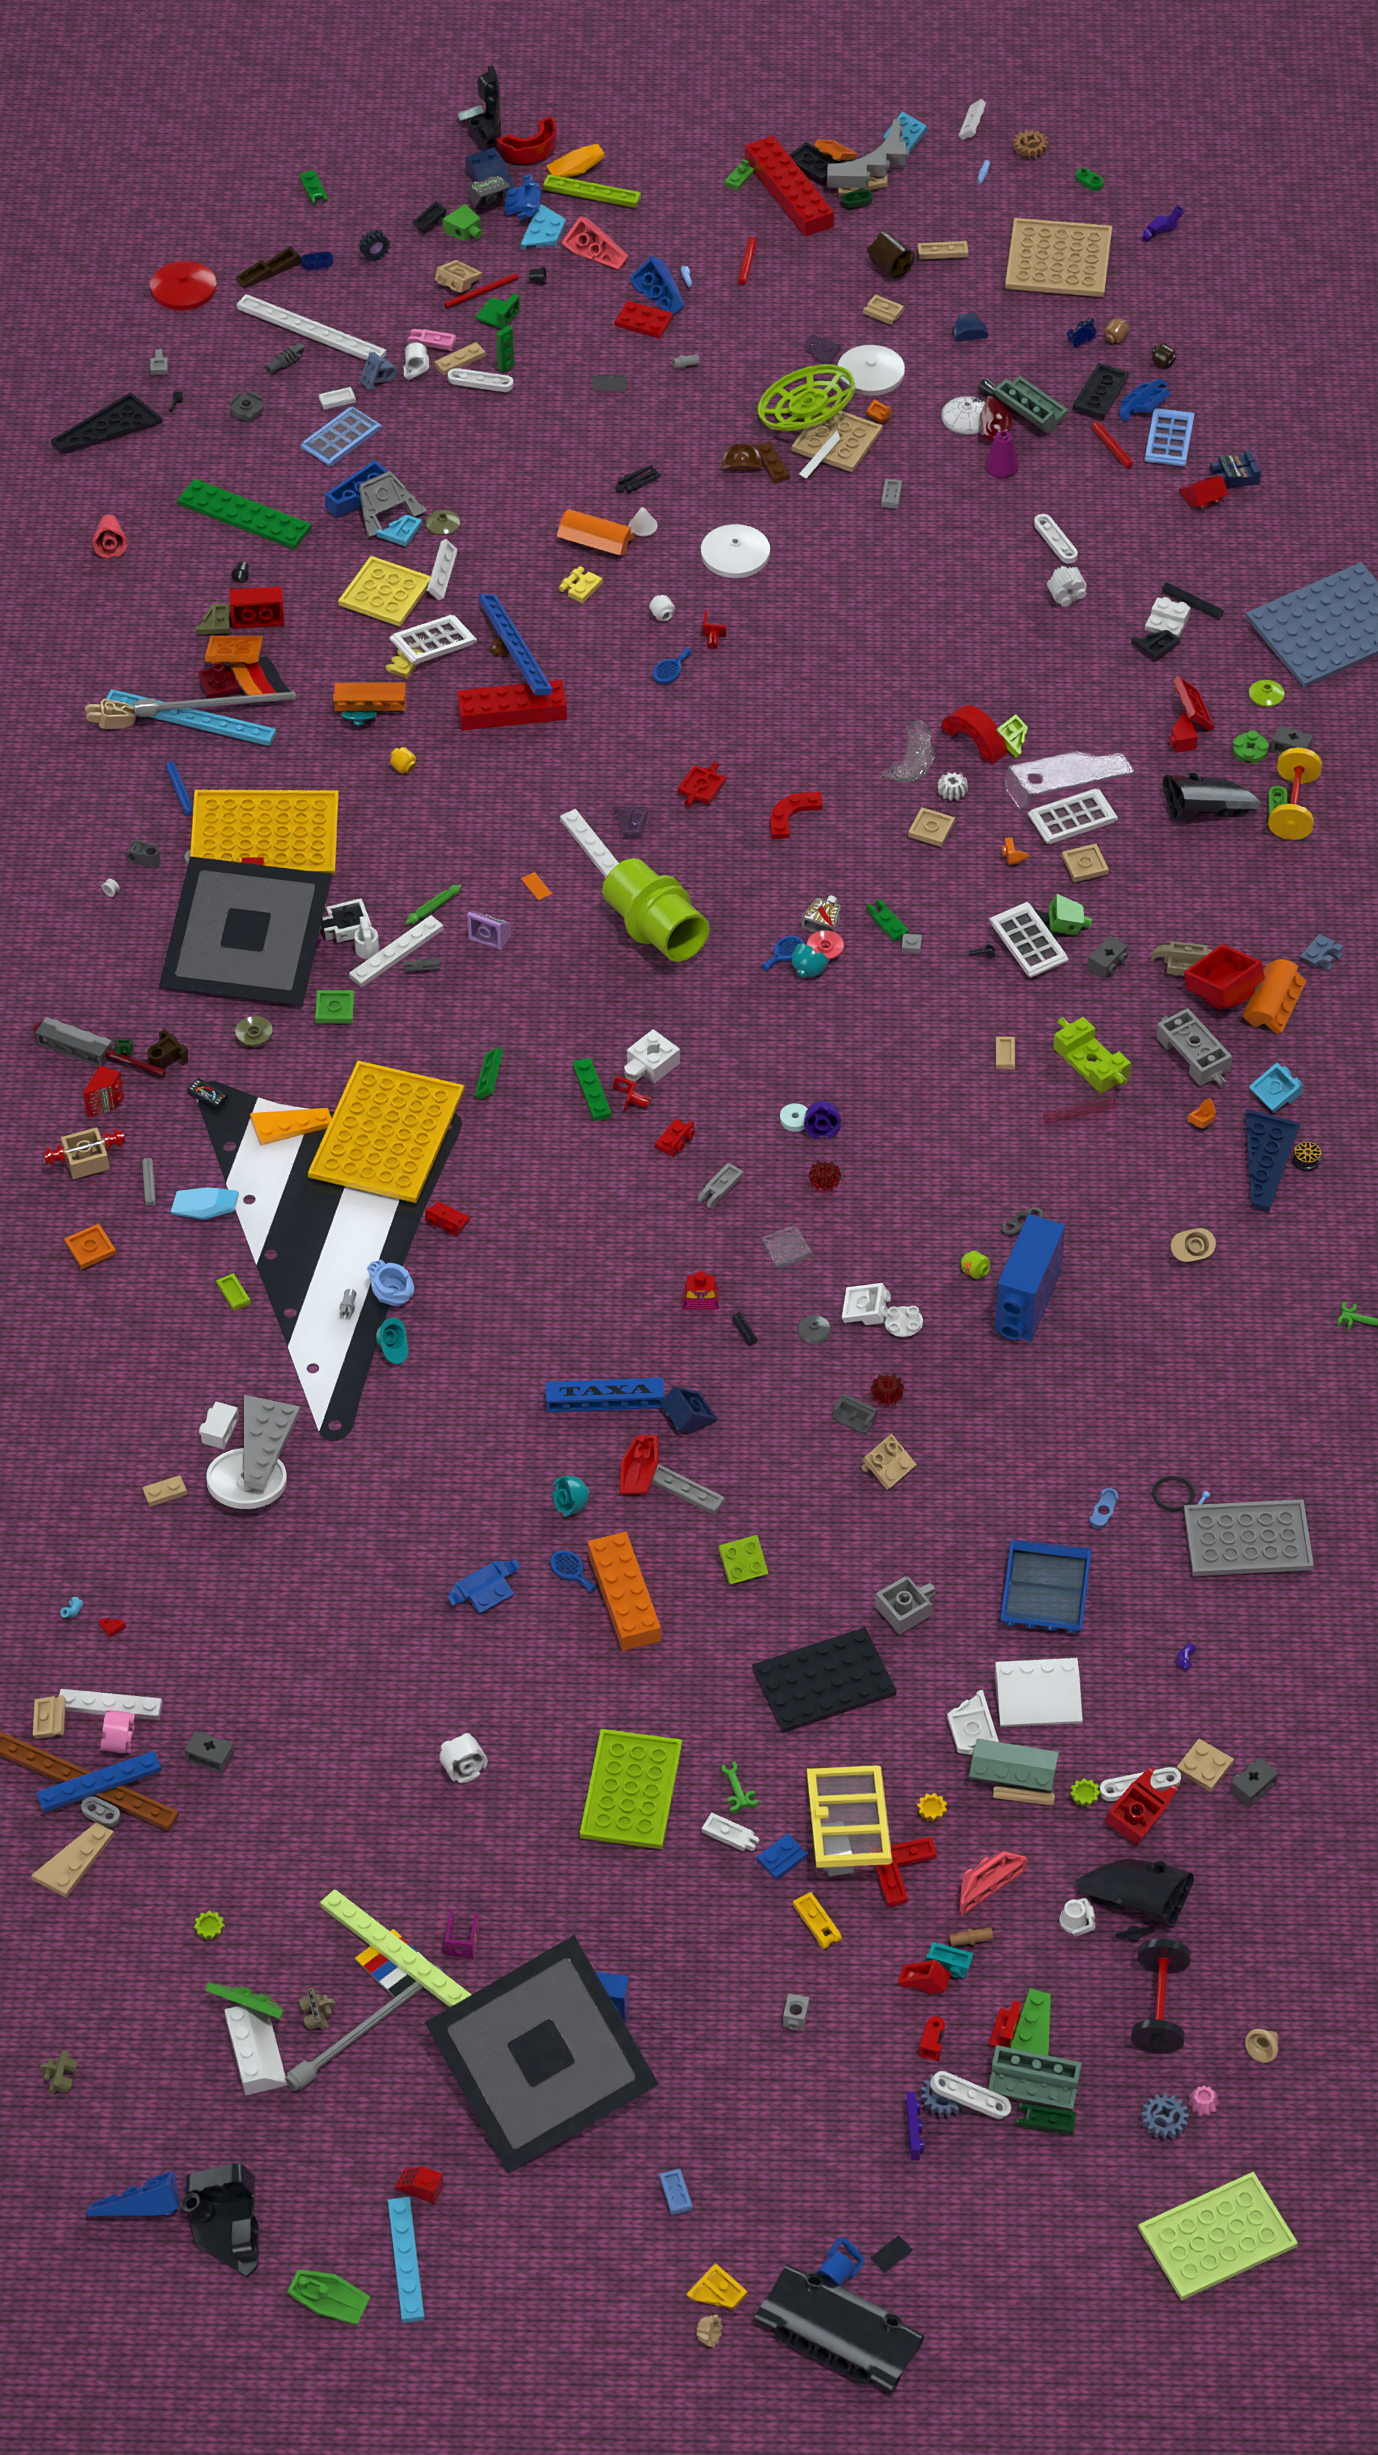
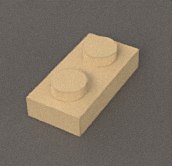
(164, 1491)

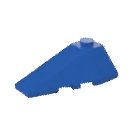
(658, 285)
(152, 2199)

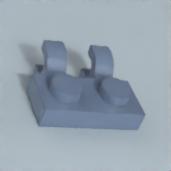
(1318, 952)

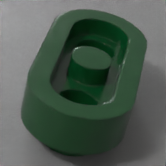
(857, 198)

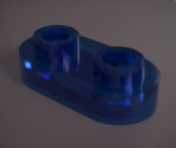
(317, 260)

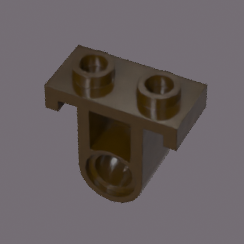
(167, 1051)

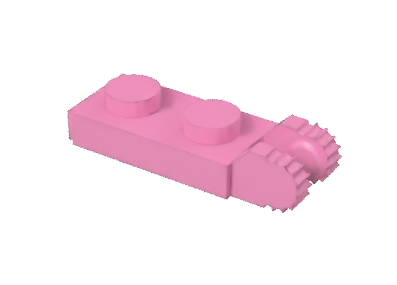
(432, 339)

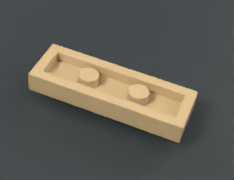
(943, 250)
(459, 358)

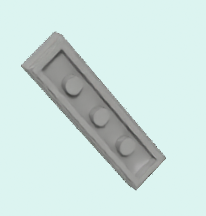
(687, 1490)

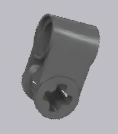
(145, 854)

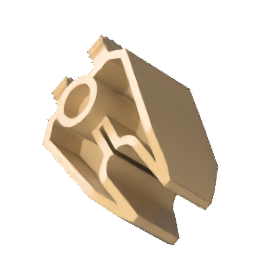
(111, 714)

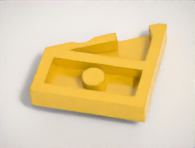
(718, 2289)

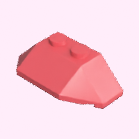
(989, 1877)

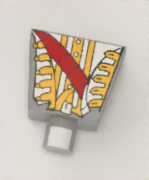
(822, 915)

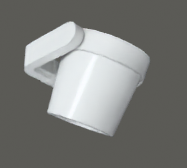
(1075, 1917)

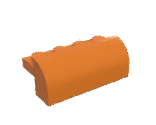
(595, 532)
(370, 697)
(1275, 996)

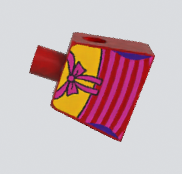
(700, 1292)

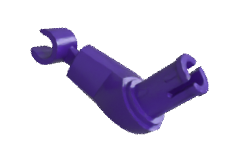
(1163, 224)

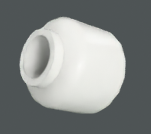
(662, 608)

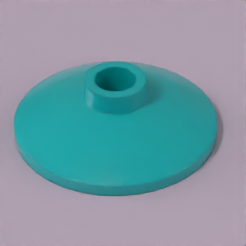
(358, 716)

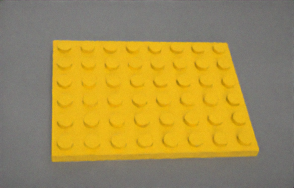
(281, 825)
(386, 1131)

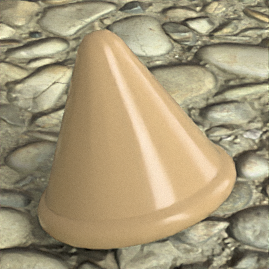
(1262, 2045)

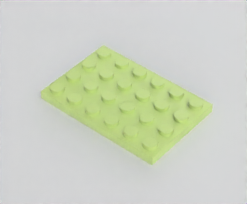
(1217, 2236)

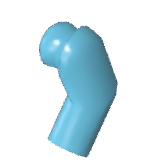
(71, 1612)

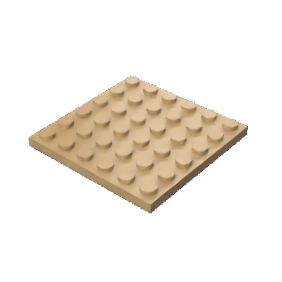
(1058, 257)

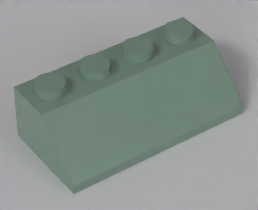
(1013, 1765)

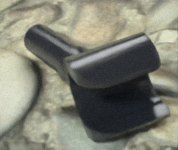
(177, 397)
(988, 949)

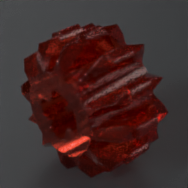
(824, 1175)
(887, 1389)

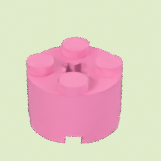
(117, 1731)

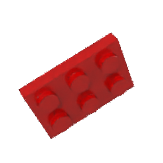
(643, 319)
(1193, 703)

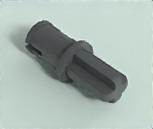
(421, 965)

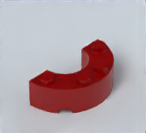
(532, 148)
(979, 728)

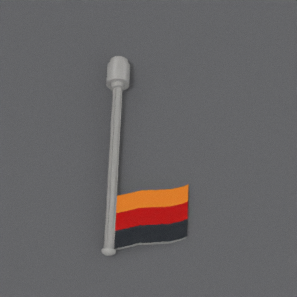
(257, 680)

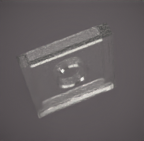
(786, 1246)

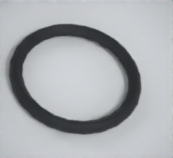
(1173, 1478)

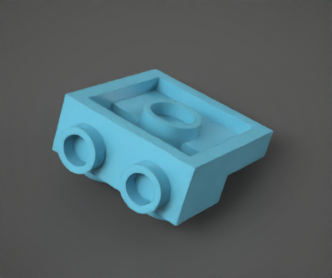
(1277, 1087)

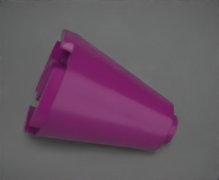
(1002, 457)

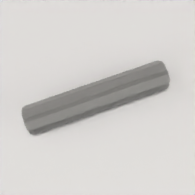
(148, 1177)

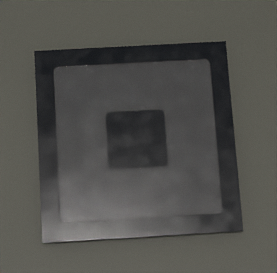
(246, 931)
(541, 2053)

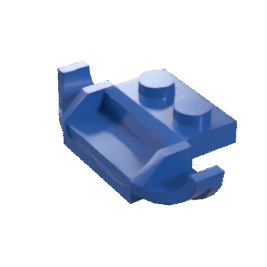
(524, 199)
(1144, 398)
(486, 1586)

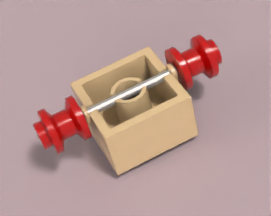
(85, 1151)

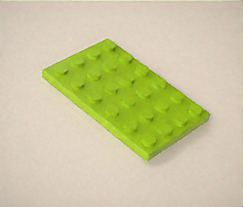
(631, 1789)

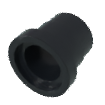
(538, 275)
(240, 572)

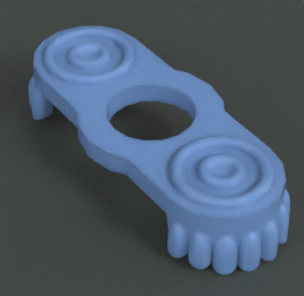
(1108, 1499)

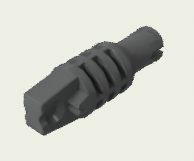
(285, 358)

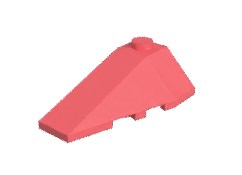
(591, 242)

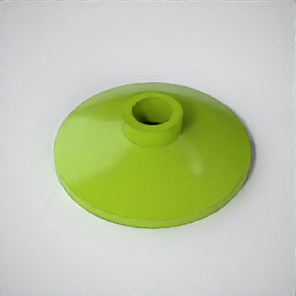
(1266, 693)

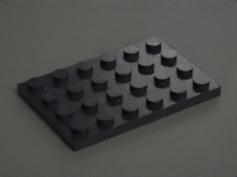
(824, 1680)

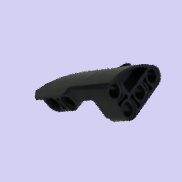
(1139, 1885)

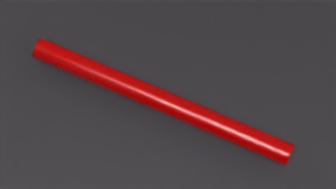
(482, 290)

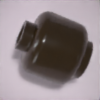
(1163, 355)

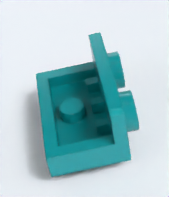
(953, 1960)

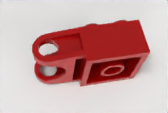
(1143, 1801)

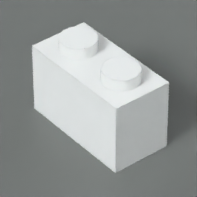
(219, 1425)

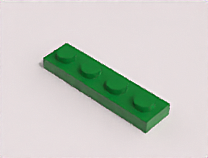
(592, 1089)

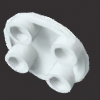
(903, 1321)

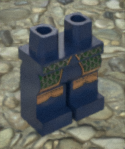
(1237, 470)

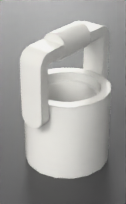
(415, 360)
(366, 940)

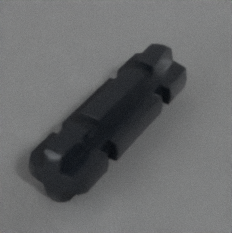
(744, 1328)

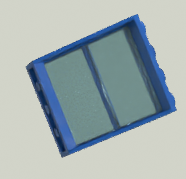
(1046, 1585)

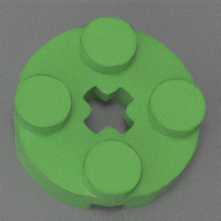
(1253, 740)

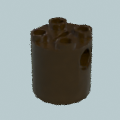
(891, 255)

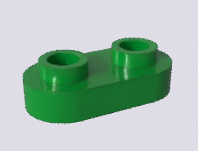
(1089, 179)

